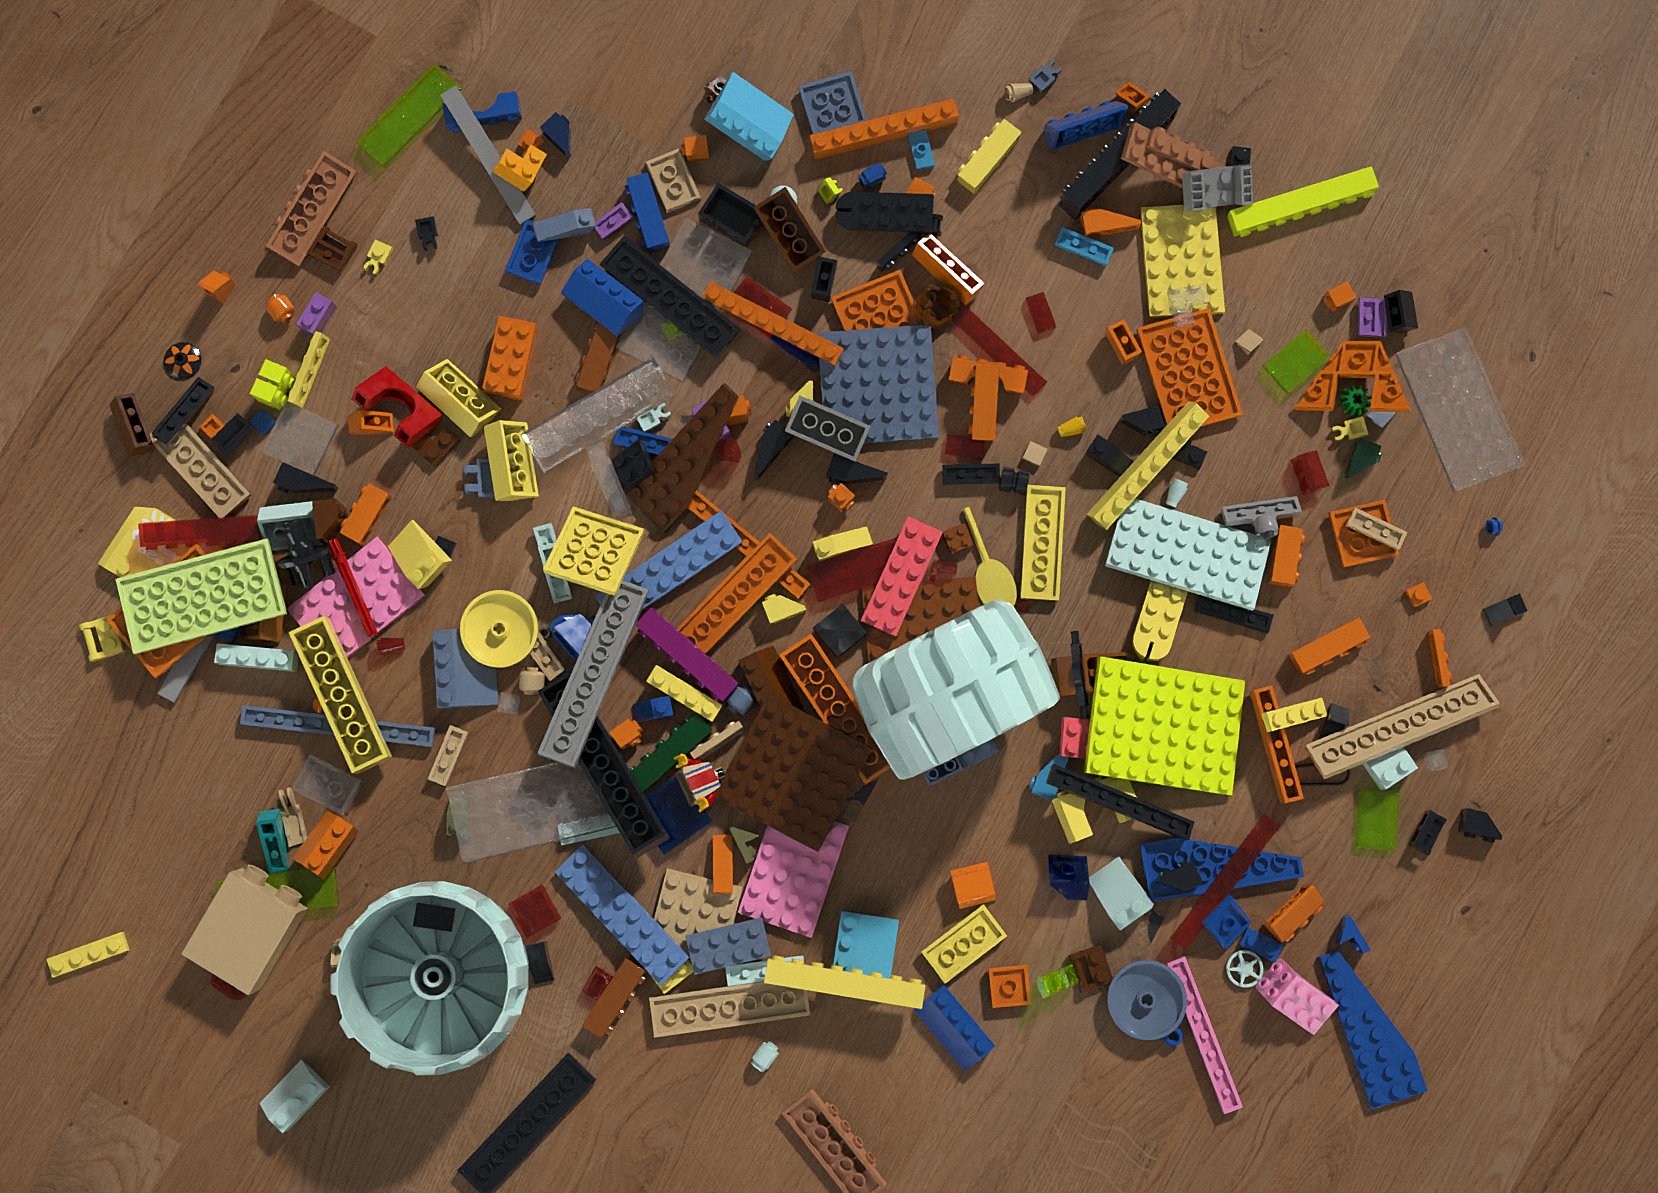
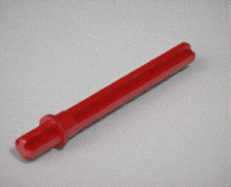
(352, 587)

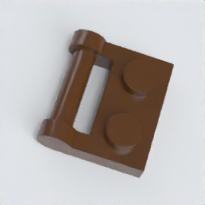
(329, 254)
(1097, 967)

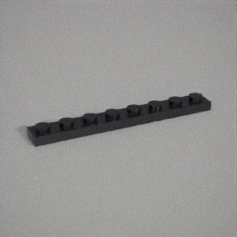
(1120, 802)

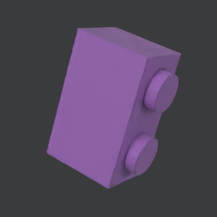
(316, 314)

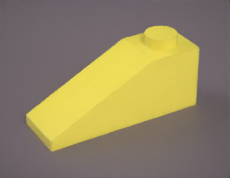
(842, 543)

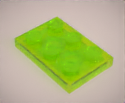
(1296, 361)
(1377, 819)

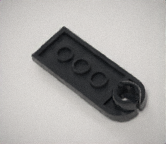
(886, 212)

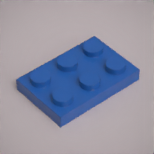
(529, 257)

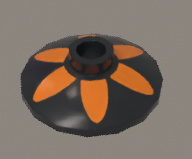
(188, 366)

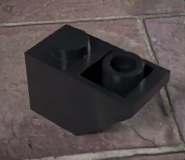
(1478, 823)
(1181, 878)

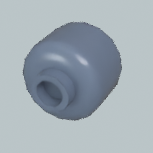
(740, 700)

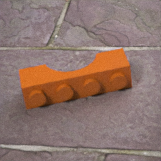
(1013, 378)

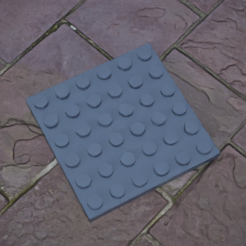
(884, 381)

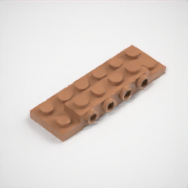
(1164, 153)
(310, 208)
(834, 1144)

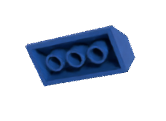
(603, 297)
(954, 1027)

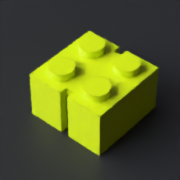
(274, 391)

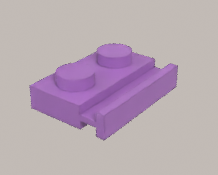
(1372, 318)

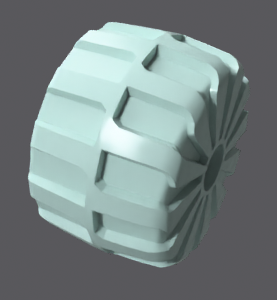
(954, 688)
(390, 988)

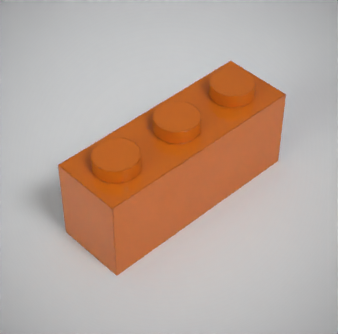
(365, 514)
(1286, 556)

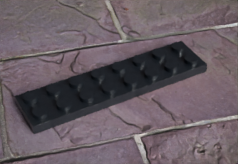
(670, 297)
(527, 1124)

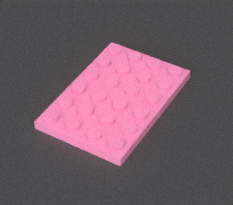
(383, 588)
(791, 880)

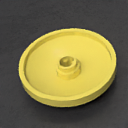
(499, 628)

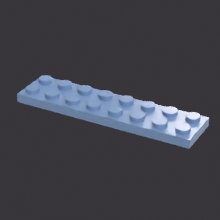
(683, 558)
(622, 914)

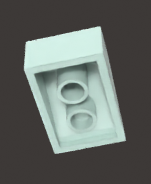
(1390, 768)
(1120, 893)

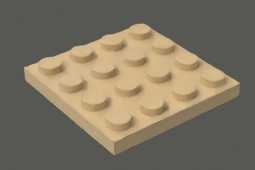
(691, 907)

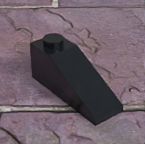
(772, 444)
(1108, 456)
(850, 472)
(299, 481)

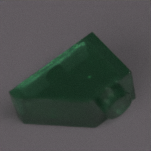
(1363, 456)

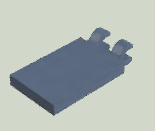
(483, 479)

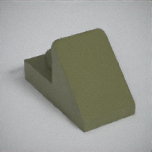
(741, 838)

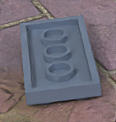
(728, 945)

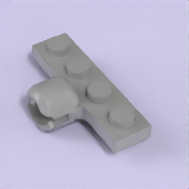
(1262, 514)

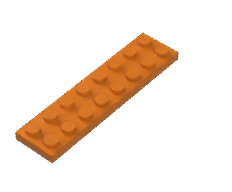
(737, 593)

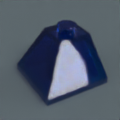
(1069, 876)

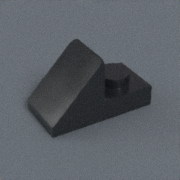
(1190, 455)
(1505, 609)
(1335, 721)

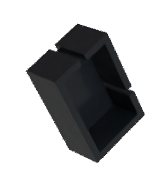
(731, 215)

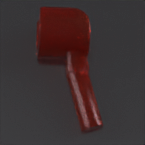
(1023, 606)

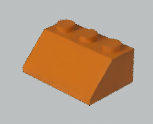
(325, 844)
(1294, 913)

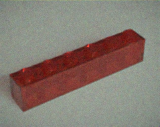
(199, 531)

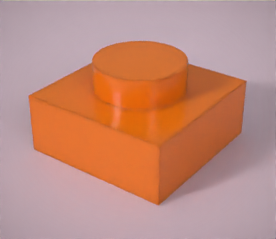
(529, 138)
(1418, 594)

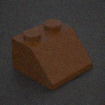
(328, 518)

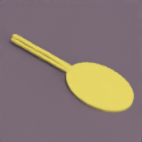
(992, 577)

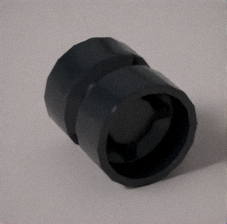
(1015, 481)

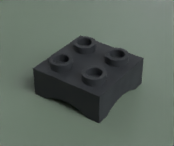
(839, 630)

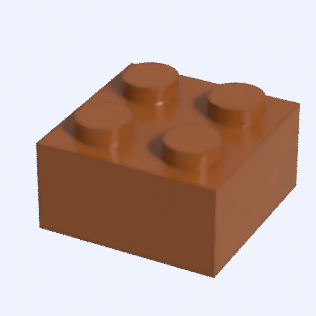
(957, 539)

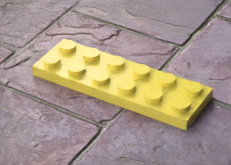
(1042, 543)

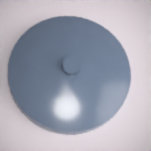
(1147, 1000)

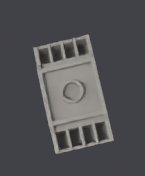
(1217, 187)

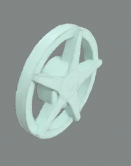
(1244, 968)

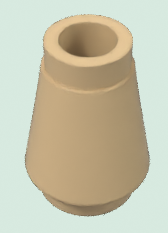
(1017, 91)

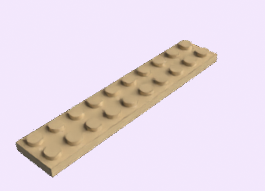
(1401, 726)

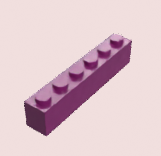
(687, 654)

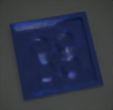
(676, 814)

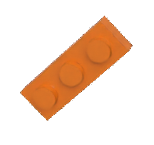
(1439, 658)

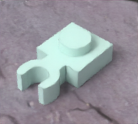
(651, 418)

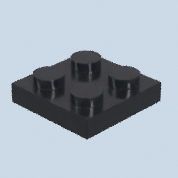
(633, 465)

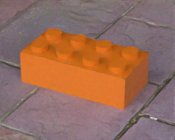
(510, 358)

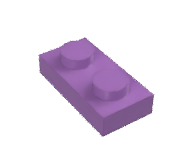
(613, 221)

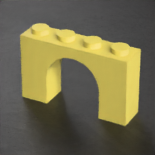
(1071, 809)

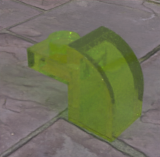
(1056, 980)

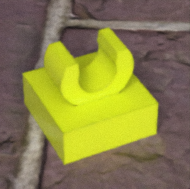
(829, 190)

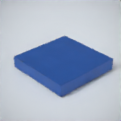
(1226, 922)

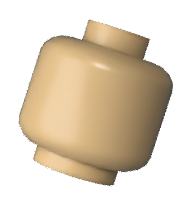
(531, 681)

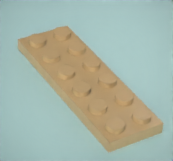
(203, 472)

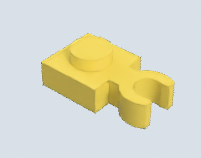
(379, 254)
(1353, 429)

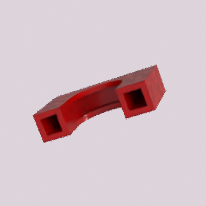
(388, 385)

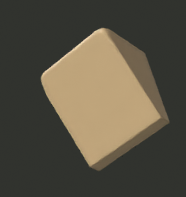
(1249, 341)

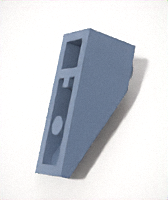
(565, 225)

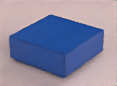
(262, 422)

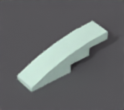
(546, 540)

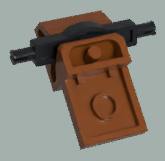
(1077, 673)

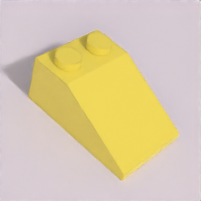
(418, 555)

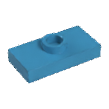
(921, 150)

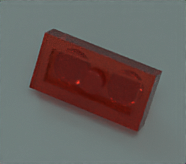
(1040, 313)
(964, 447)

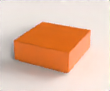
(211, 426)

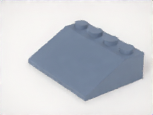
(459, 677)

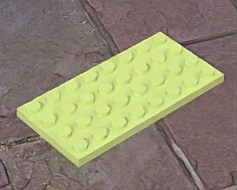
(201, 596)

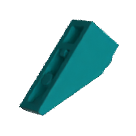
(273, 840)

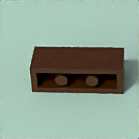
(131, 424)

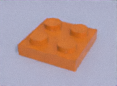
(1009, 986)

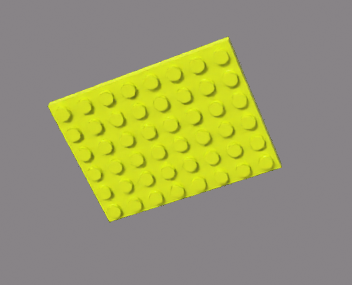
(1164, 726)

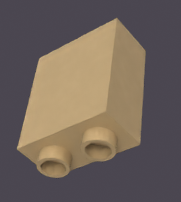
(246, 929)

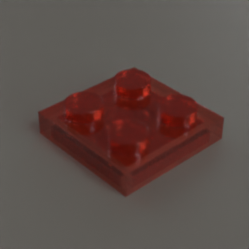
(534, 911)

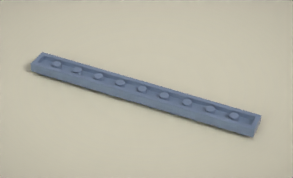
(320, 725)

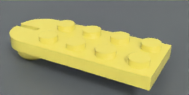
(1158, 620)

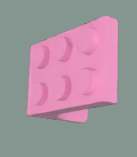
(1296, 997)

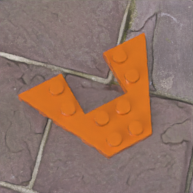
(1356, 360)

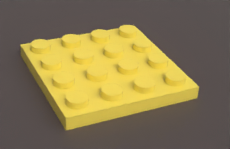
(594, 551)

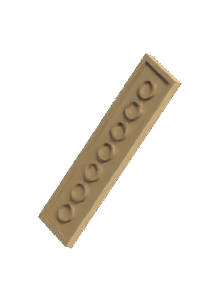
(726, 1007)

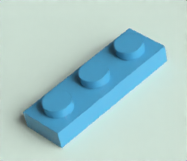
(1084, 246)

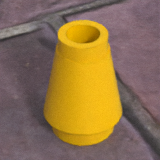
(1072, 427)

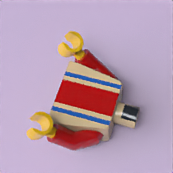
(698, 781)

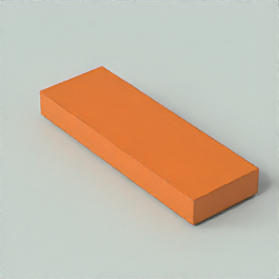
(722, 864)

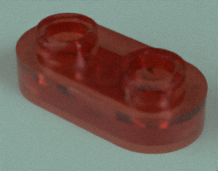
(226, 988)

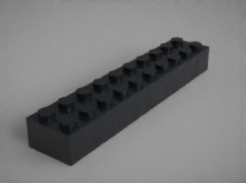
(613, 781)

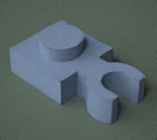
(1044, 77)

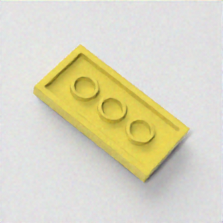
(964, 943)

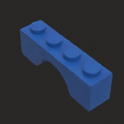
(504, 109)

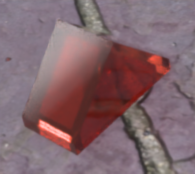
(597, 982)

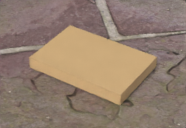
(673, 180)

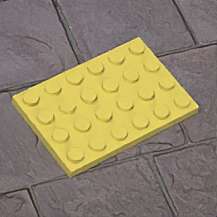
(1181, 253)

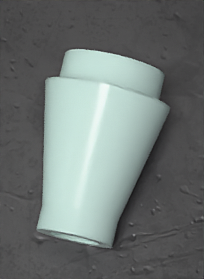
(1176, 491)

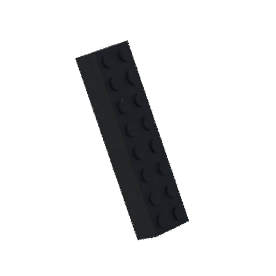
(1109, 165)

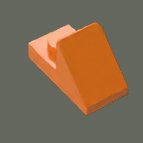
(1133, 97)

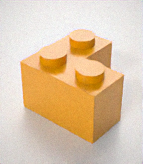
(517, 169)

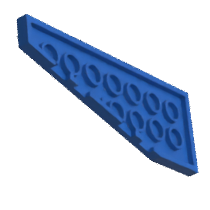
(1209, 861)
(1378, 1049)

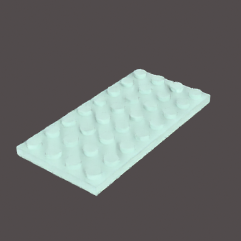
(1189, 553)

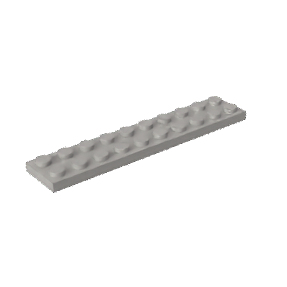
(592, 674)

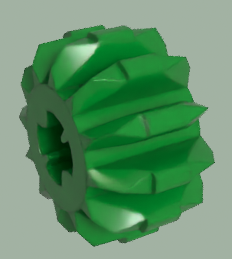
(1348, 398)

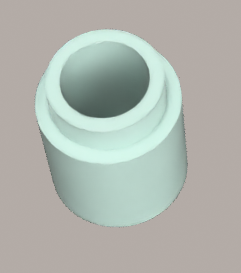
(765, 1056)

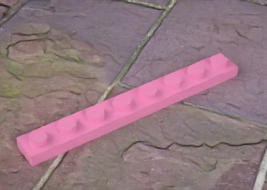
(1207, 1040)

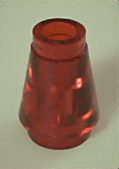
(389, 645)

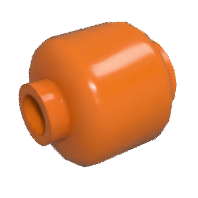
(280, 308)

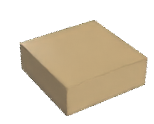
(1034, 454)

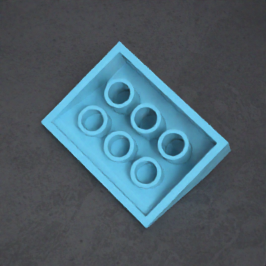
(749, 117)
(866, 943)

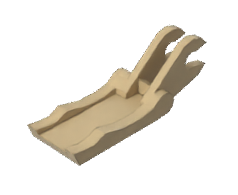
(292, 819)

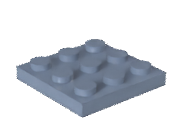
(832, 103)

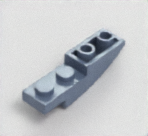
(960, 762)

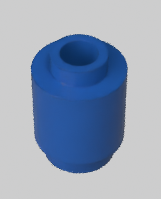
(872, 176)

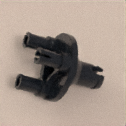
(303, 553)

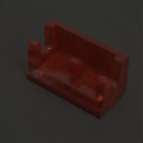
(1309, 472)

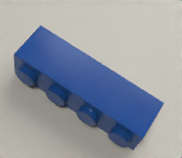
(648, 213)

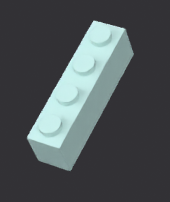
(256, 657)

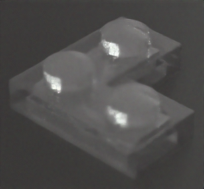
(1182, 300)

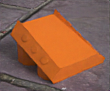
(972, 885)

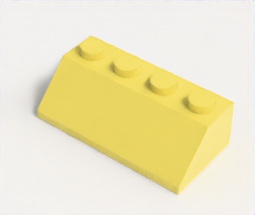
(458, 397)
(510, 461)

